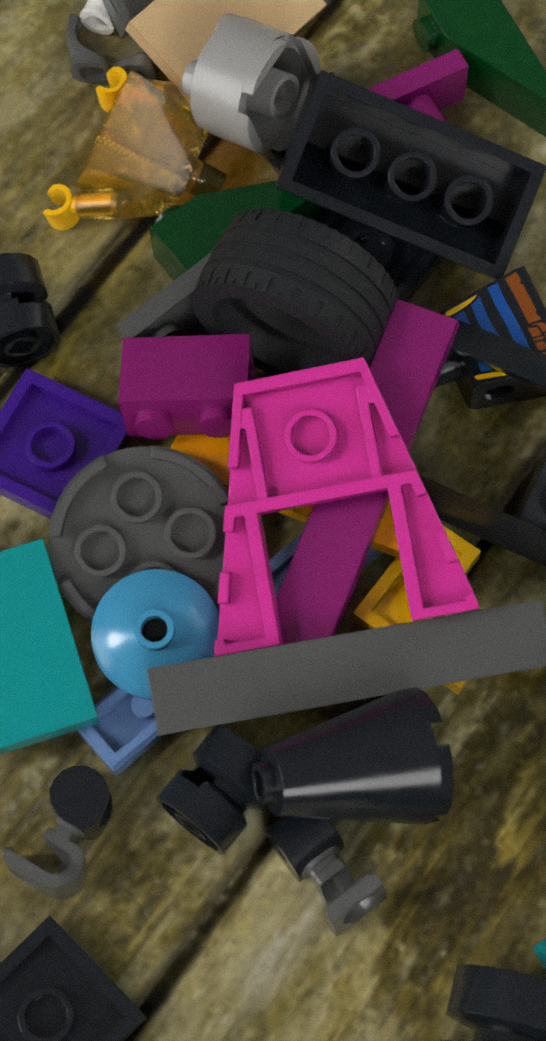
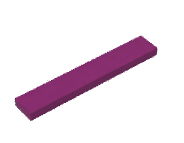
(344, 529)

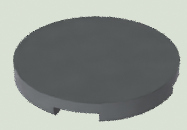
(137, 515)

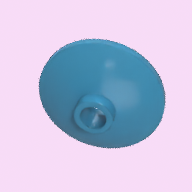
(134, 601)

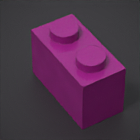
(182, 383)

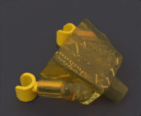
(139, 156)

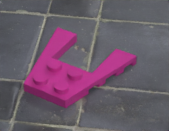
(310, 443)

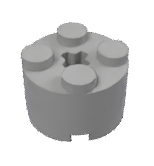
(250, 83)

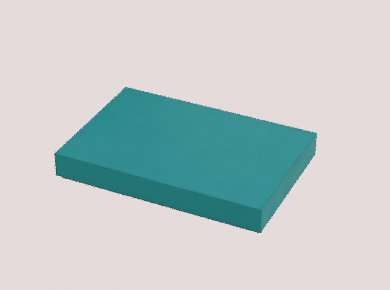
(40, 665)

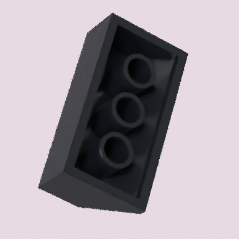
(409, 175)

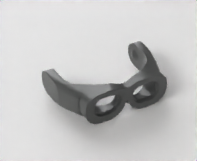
(84, 60)

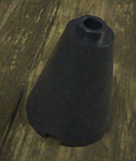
(362, 765)

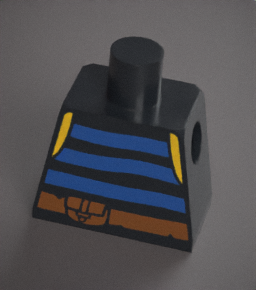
(510, 310)

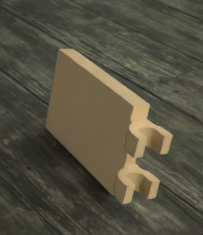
(179, 29)

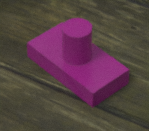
(429, 85)

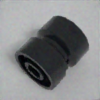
(26, 317)
(216, 792)

